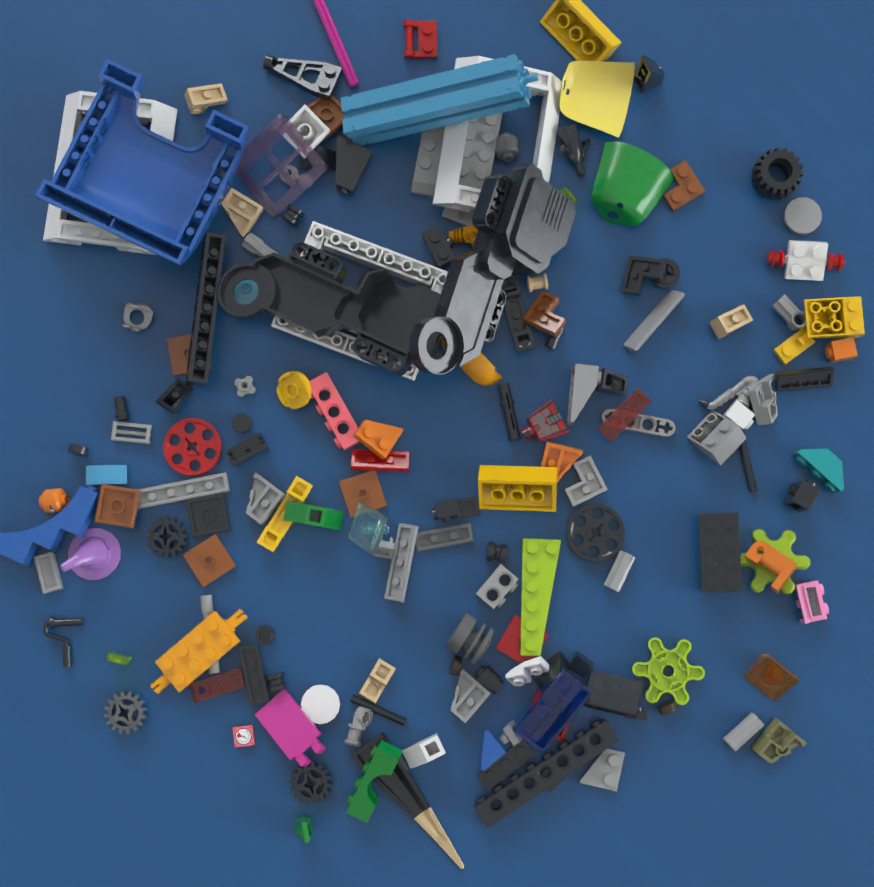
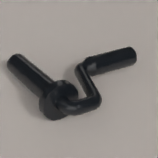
(62, 622)

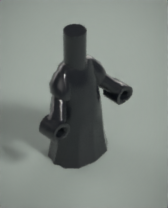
(572, 146)

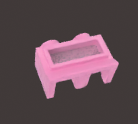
(811, 601)

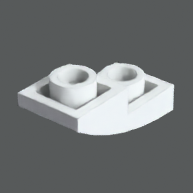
(522, 673)

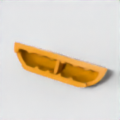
(480, 370)

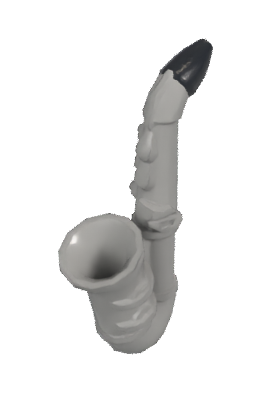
(740, 390)

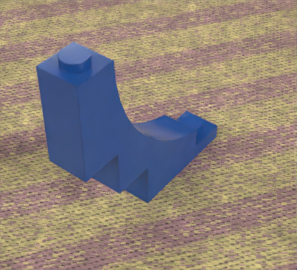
(73, 518)

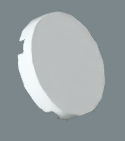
(320, 703)

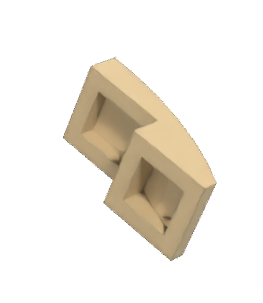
(377, 681)

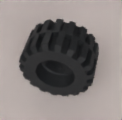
(784, 160)

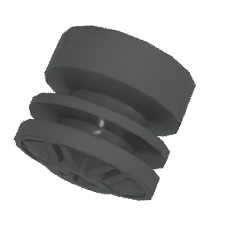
(470, 638)

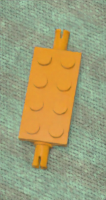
(198, 651)

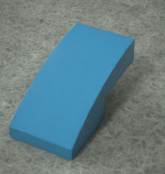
(106, 475)

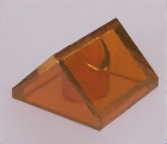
(771, 676)

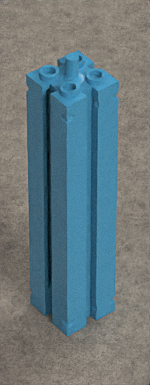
(437, 100)

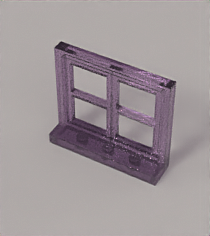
(260, 145)

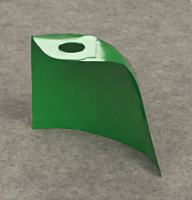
(629, 178)

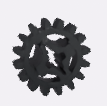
(166, 529)
(308, 773)

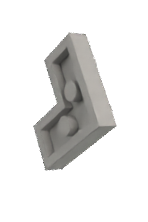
(590, 484)

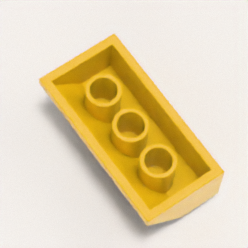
(580, 31)
(517, 488)

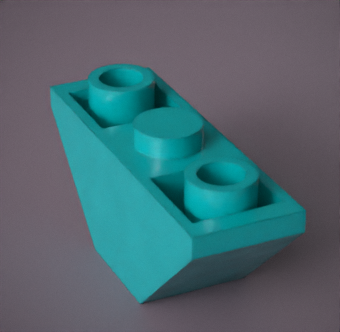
(823, 466)

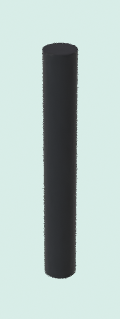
(748, 467)
(378, 710)

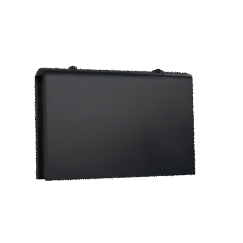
(614, 694)

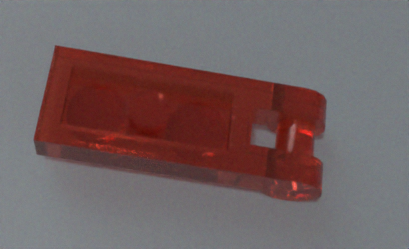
(218, 685)

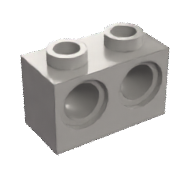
(493, 583)

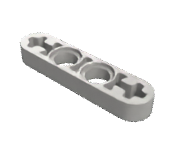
(637, 426)

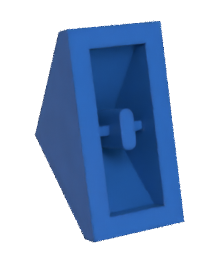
(491, 750)

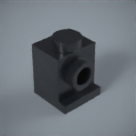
(446, 510)

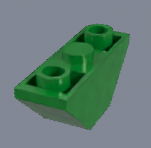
(313, 515)

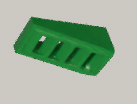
(304, 828)

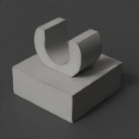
(385, 549)
(509, 735)

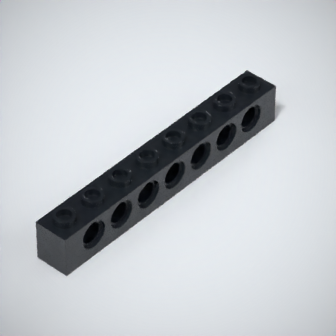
(205, 310)
(606, 739)

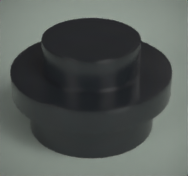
(265, 634)

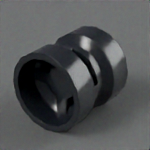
(501, 553)

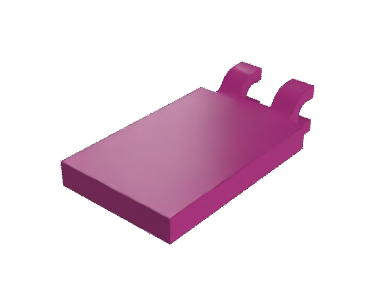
(290, 727)

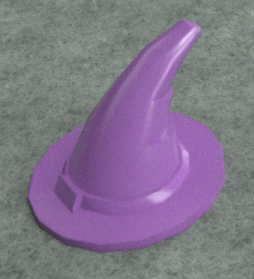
(93, 555)

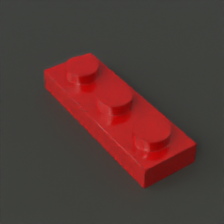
(367, 460)

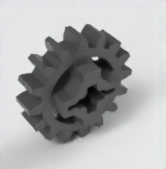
(130, 718)

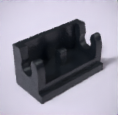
(247, 450)

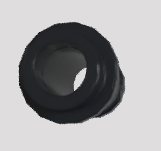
(552, 341)
(121, 408)

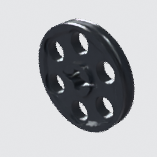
(605, 533)

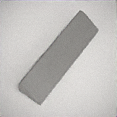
(653, 320)

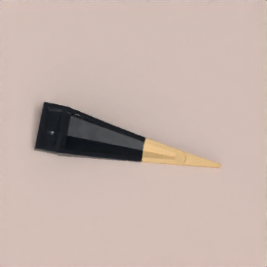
(408, 795)

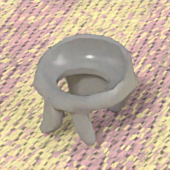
(146, 310)

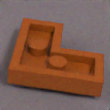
(687, 187)
(541, 315)

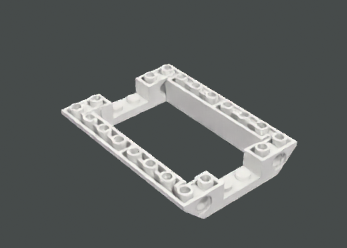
(464, 198)
(73, 232)
(373, 256)

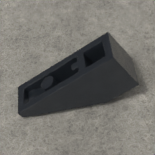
(648, 74)

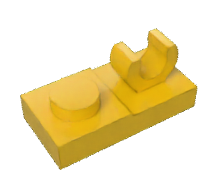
(793, 346)

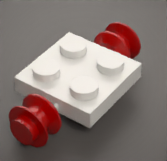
(805, 260)

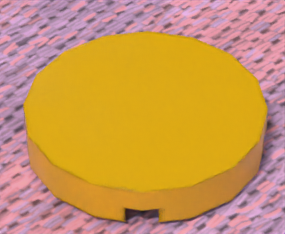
(294, 389)

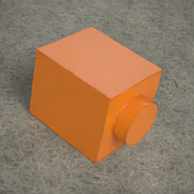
(841, 350)

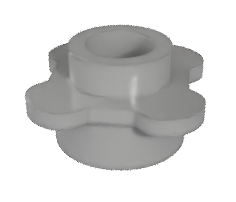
(245, 391)

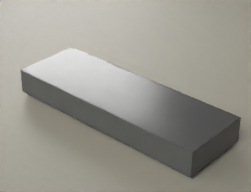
(444, 537)

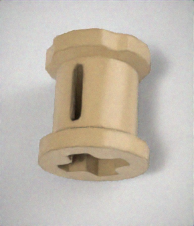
(537, 282)

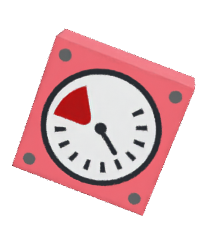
(243, 736)

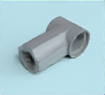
(788, 311)

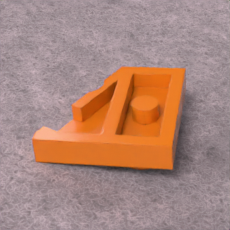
(378, 437)
(560, 457)

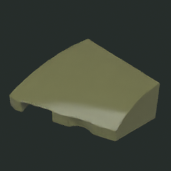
(776, 741)

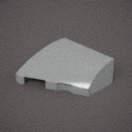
(764, 400)

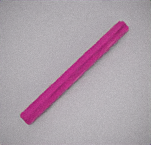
(336, 43)

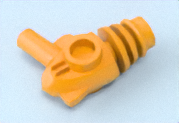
(463, 234)

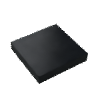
(208, 515)

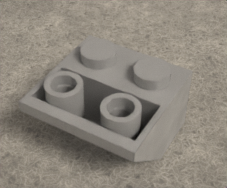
(717, 437)

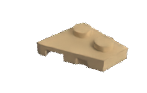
(242, 211)

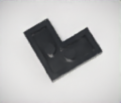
(638, 269)

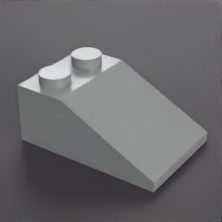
(582, 384)

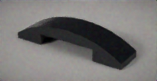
(514, 313)

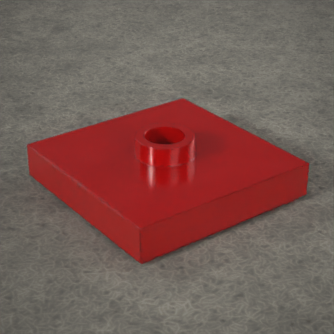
(510, 641)

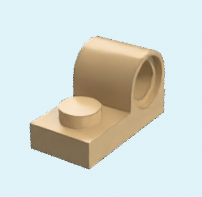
(201, 97)
(730, 321)

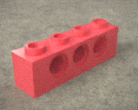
(324, 384)

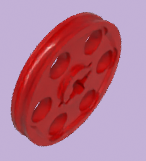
(190, 456)

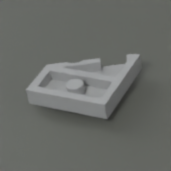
(263, 499)
(468, 697)
(605, 770)

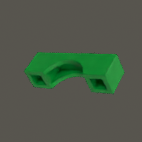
(383, 763)

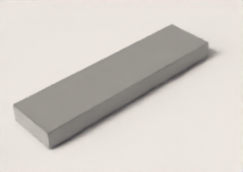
(401, 562)

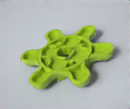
(783, 545)
(681, 673)

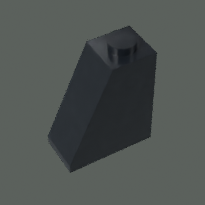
(351, 165)

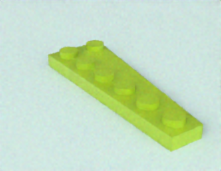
(538, 575)

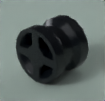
(292, 215)
(276, 681)

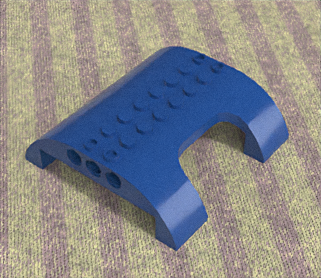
(140, 180)

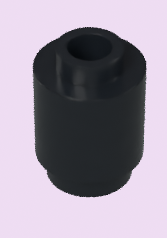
(489, 679)

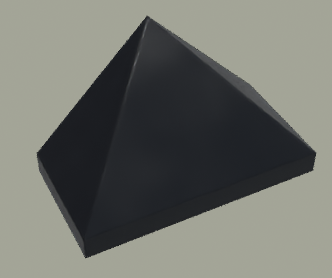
(556, 664)

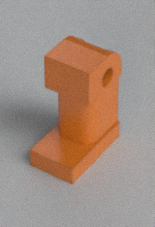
(773, 561)

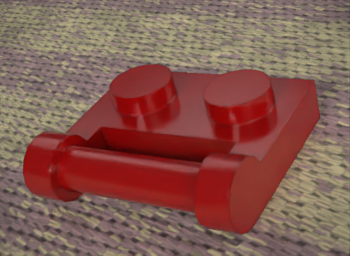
(426, 39)

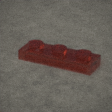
(624, 415)

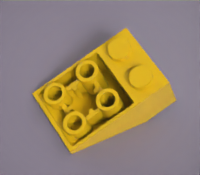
(834, 318)

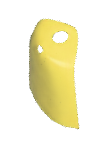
(598, 94)

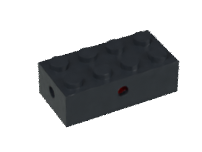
(720, 552)

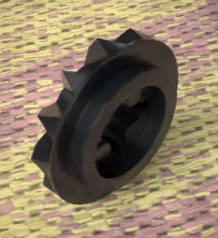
(674, 272)

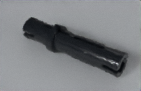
(509, 411)

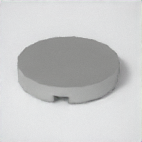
(802, 216)

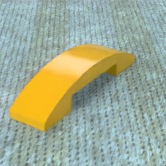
(277, 526)

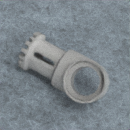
(358, 725)

